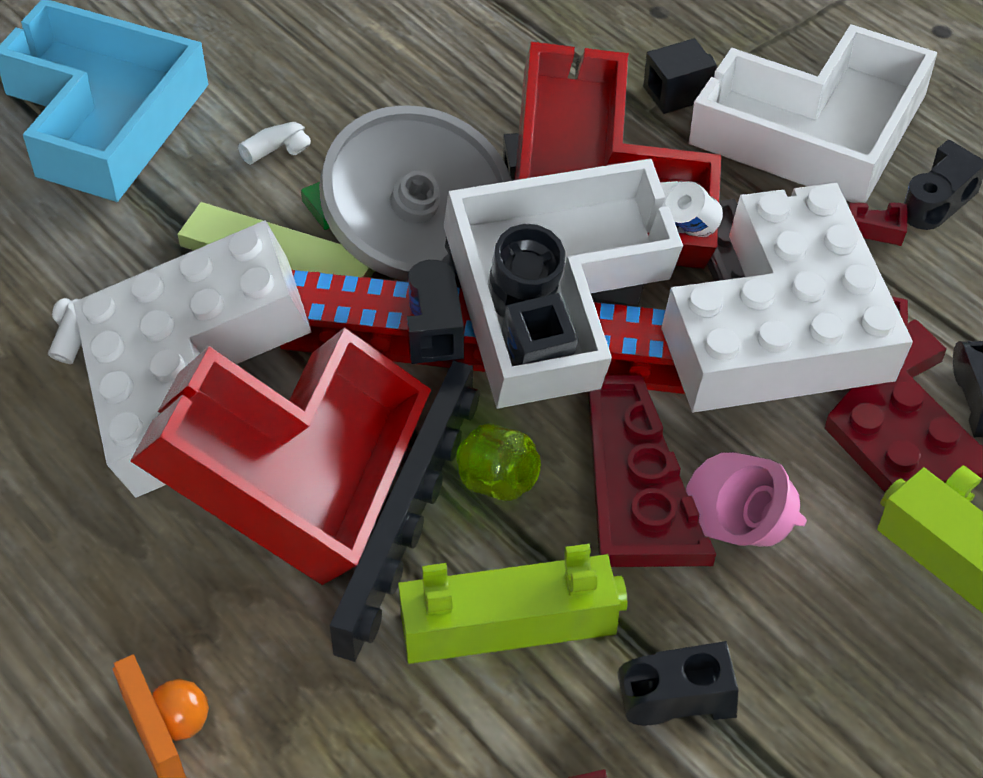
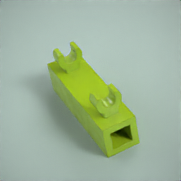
(939, 528)
(510, 606)

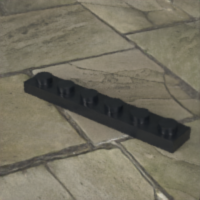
(401, 521)

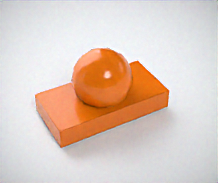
(170, 713)

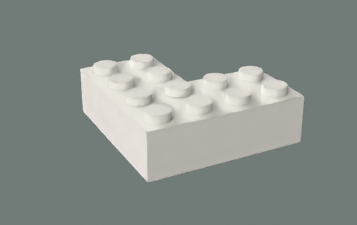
(815, 126)
(603, 228)
(799, 320)
(152, 325)

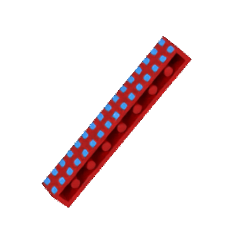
(379, 311)

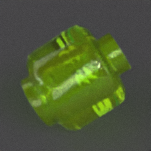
(498, 462)

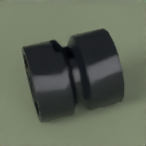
(525, 265)

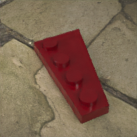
(638, 485)

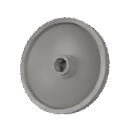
(392, 179)

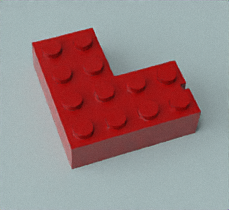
(581, 127)
(293, 471)

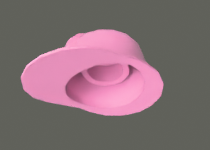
(745, 500)

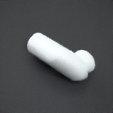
(272, 138)
(67, 338)

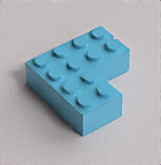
(106, 91)

